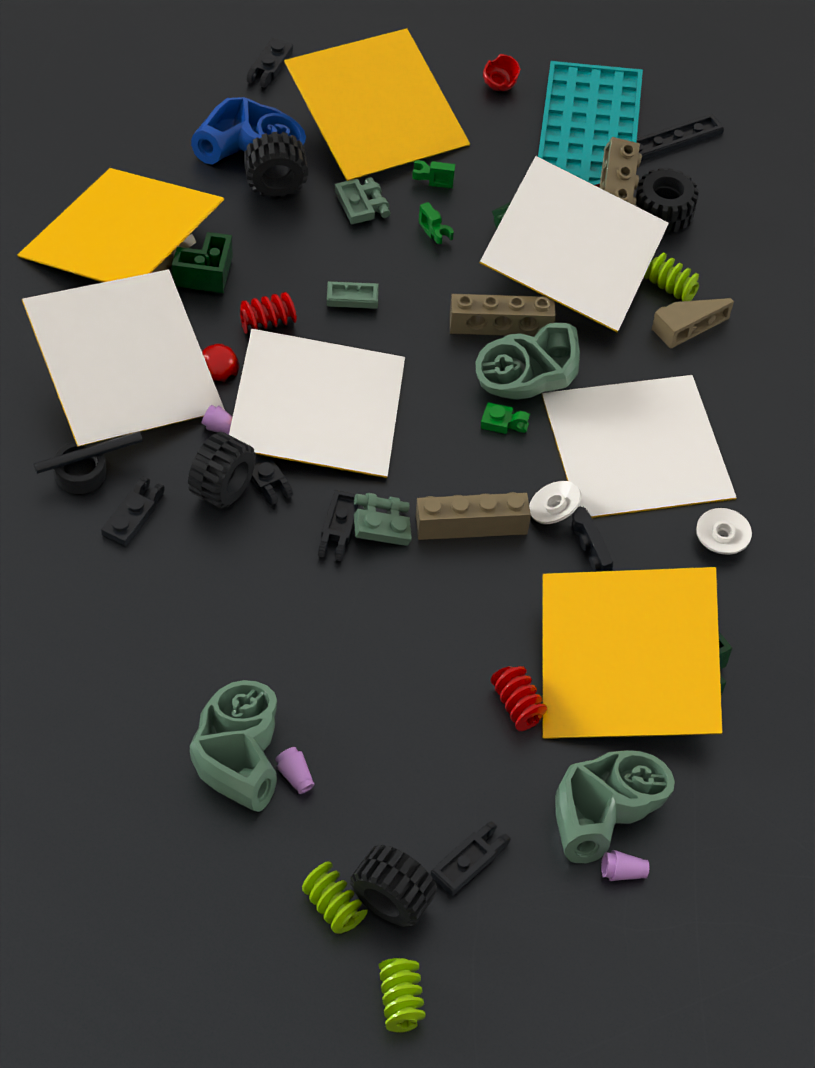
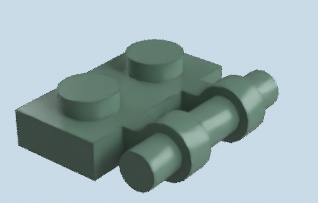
(355, 201)
(380, 526)

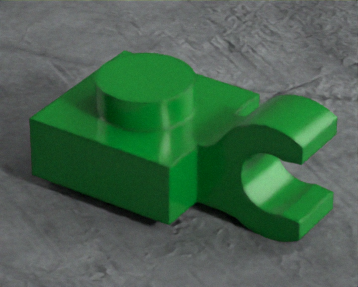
(438, 173)
(431, 222)
(500, 418)

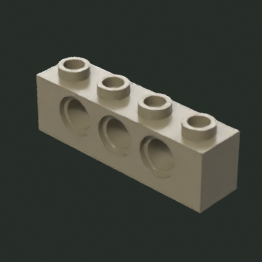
(500, 314)

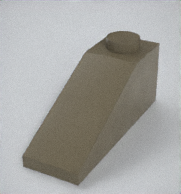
(689, 318)

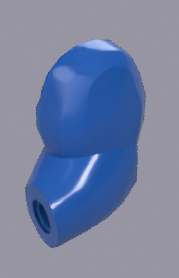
(236, 124)

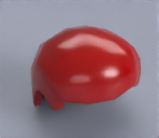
(501, 73)
(221, 361)

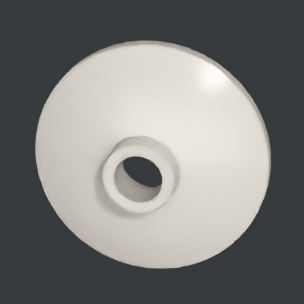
(555, 502)
(725, 523)

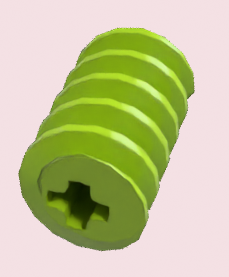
(672, 278)
(332, 900)
(400, 994)

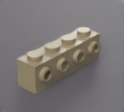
(619, 169)
(472, 516)

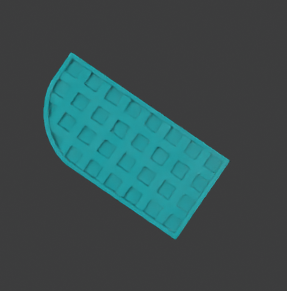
(584, 112)

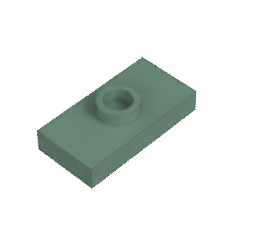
(352, 294)

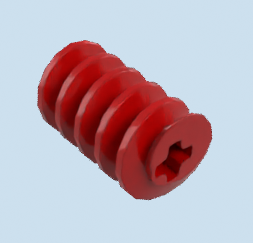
(266, 311)
(519, 696)

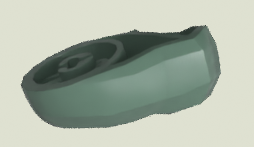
(530, 365)
(232, 743)
(607, 792)

